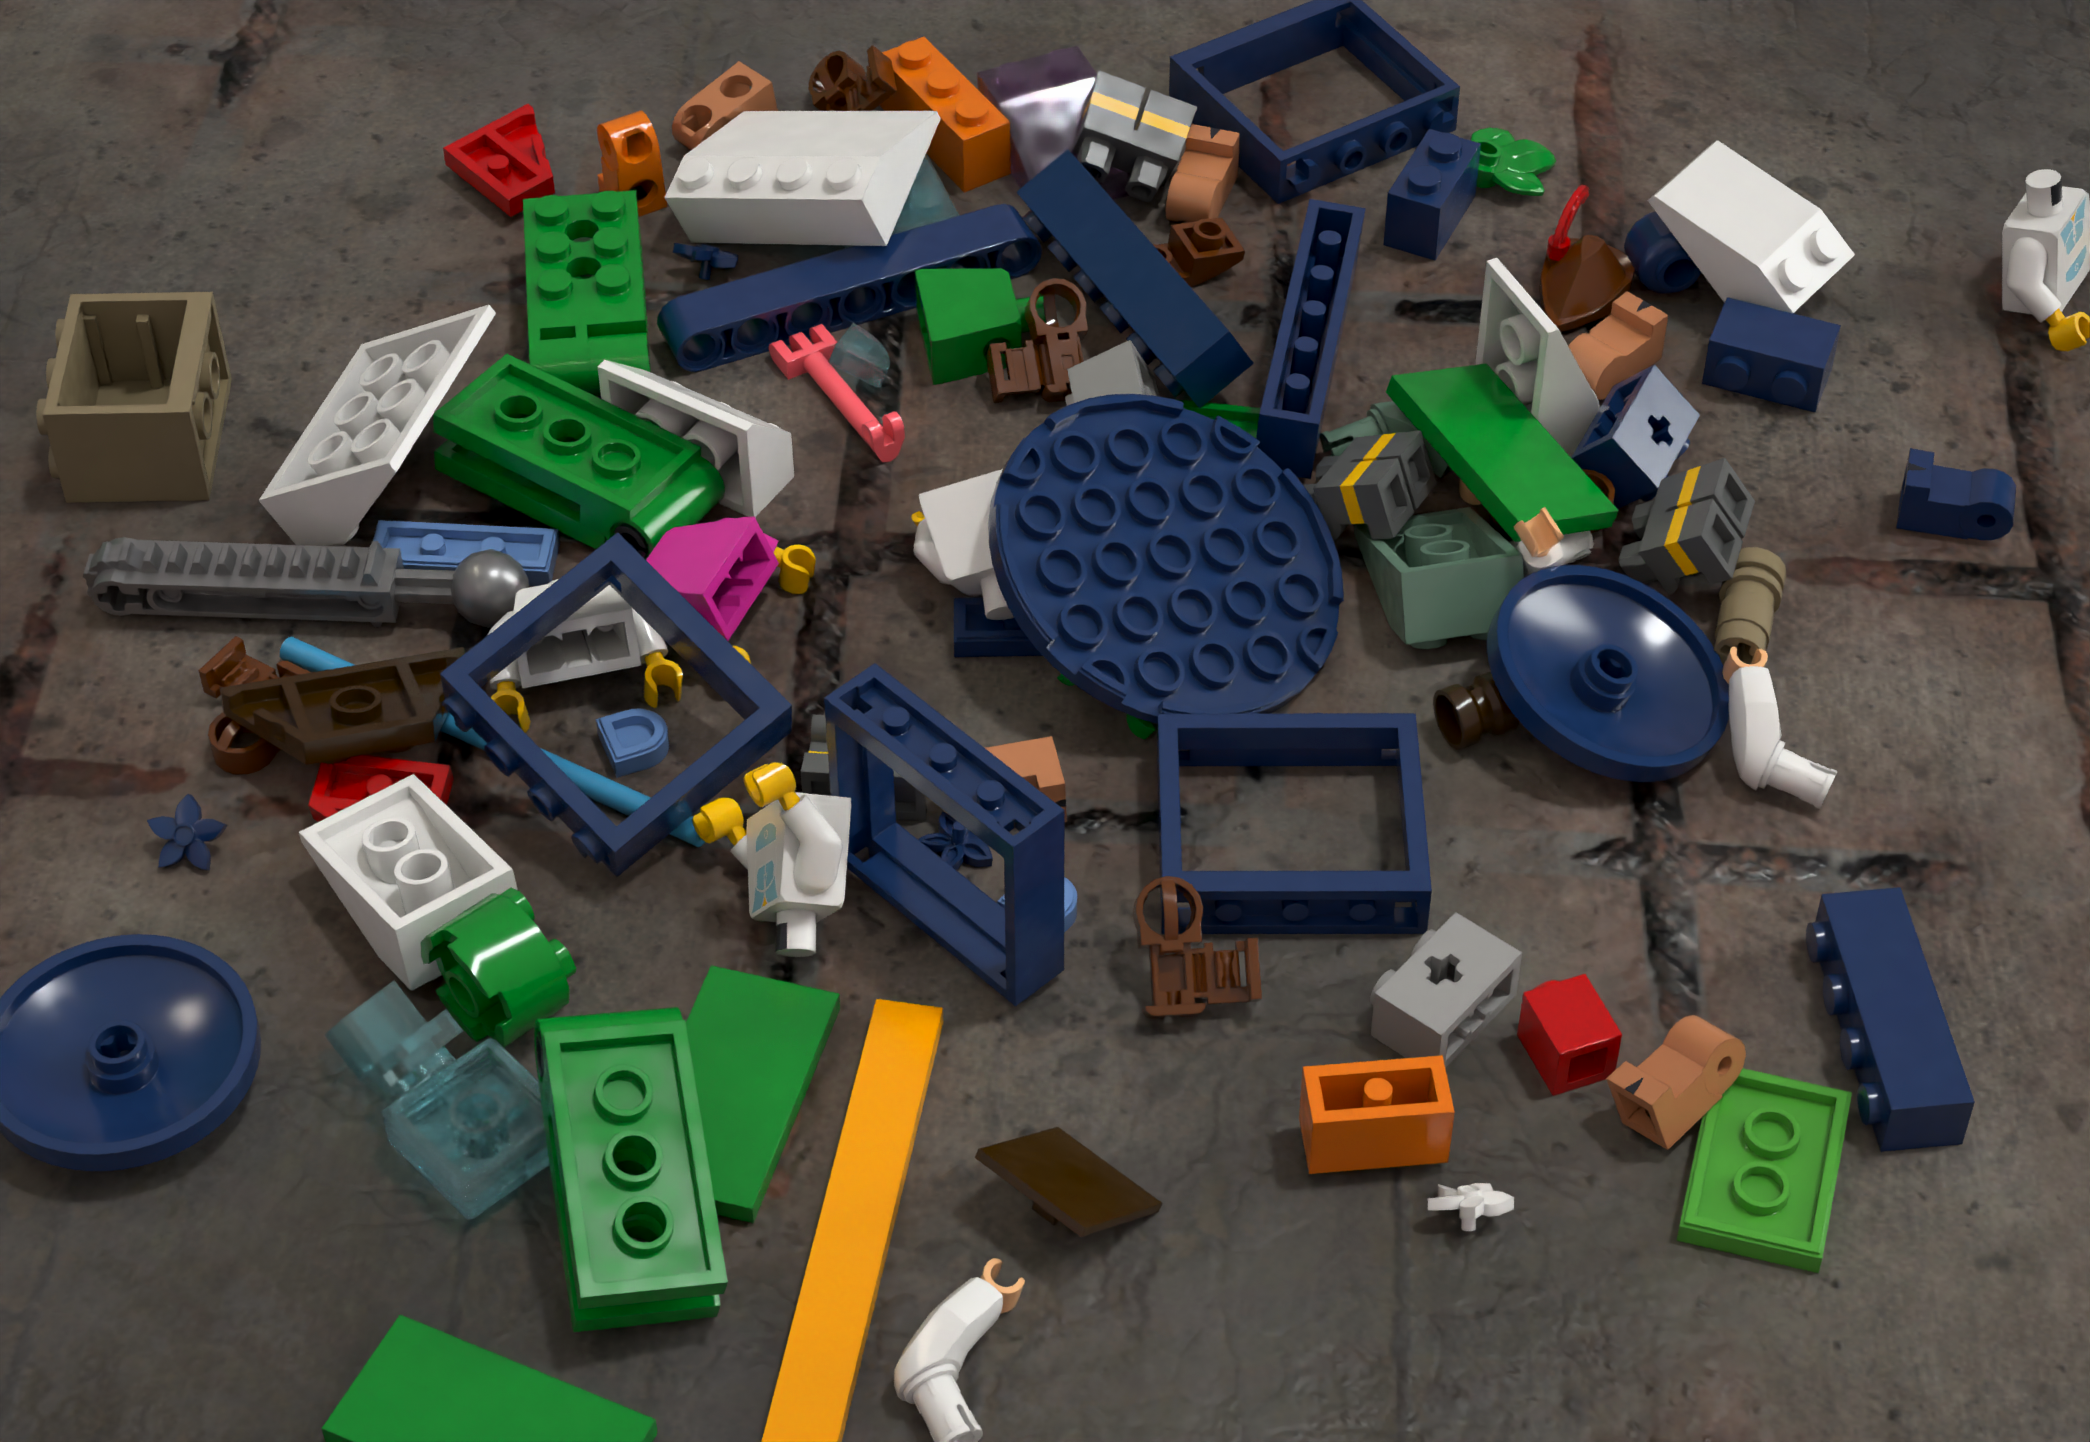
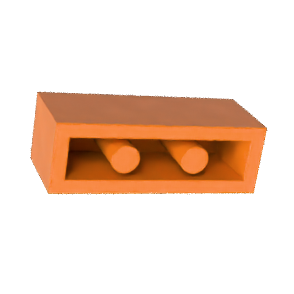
(972, 132)

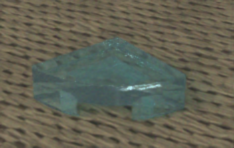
(861, 356)

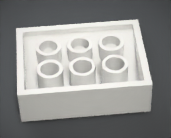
(802, 177)
(368, 428)

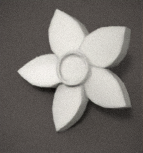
(1472, 1201)

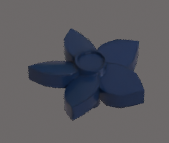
(709, 255)
(186, 834)
(957, 844)

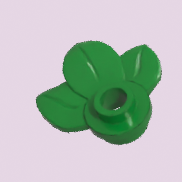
(1511, 162)

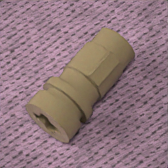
(1749, 604)

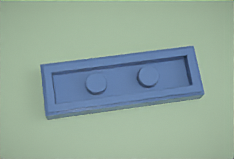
(446, 545)

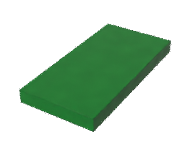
(1500, 449)
(752, 1065)
(449, 1390)

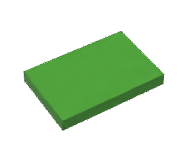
(1767, 1170)

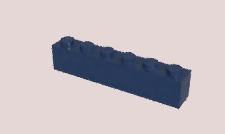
(1134, 279)
(1310, 336)

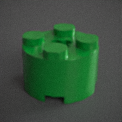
(499, 968)

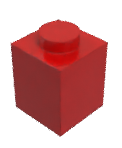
(1569, 1034)

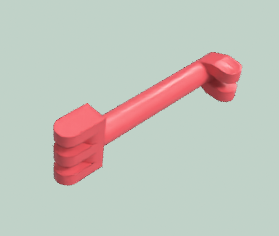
(814, 359)

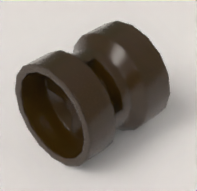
(1472, 711)

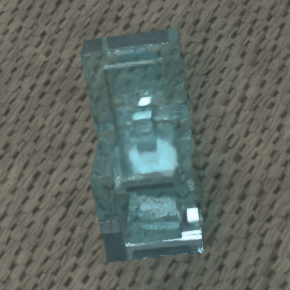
(392, 1043)

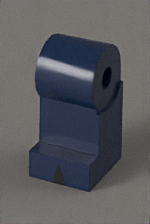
(1955, 500)

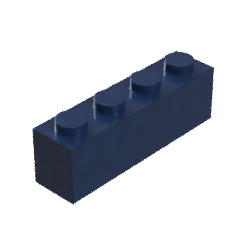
(1890, 1020)

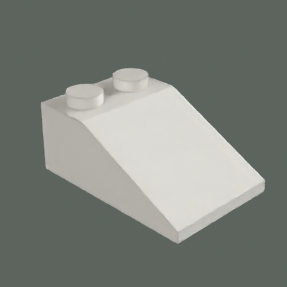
(1750, 231)
(1533, 358)
(404, 870)

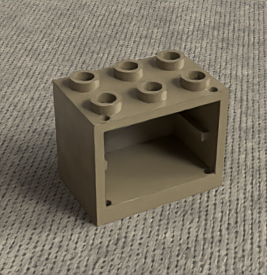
(136, 397)

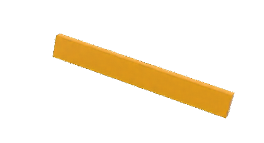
(855, 1226)

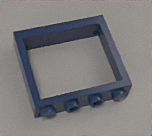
(1295, 37)
(887, 728)
(552, 792)
(1297, 899)

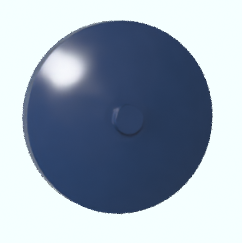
(1608, 673)
(124, 1052)

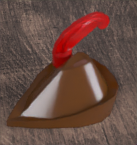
(1581, 274)

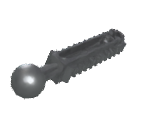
(292, 581)

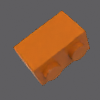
(1376, 1114)

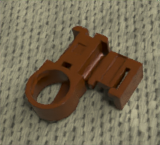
(844, 85)
(1056, 349)
(230, 668)
(1194, 971)

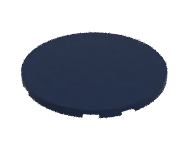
(1164, 559)

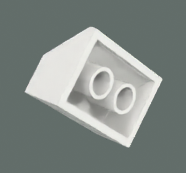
(746, 451)

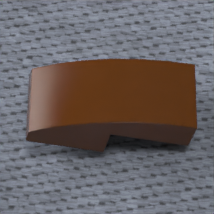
(1201, 249)

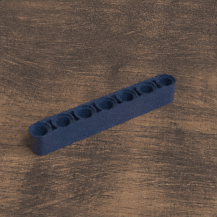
(839, 287)

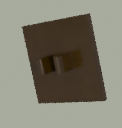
(1068, 1181)

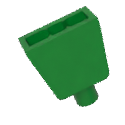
(963, 315)

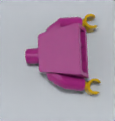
(726, 566)

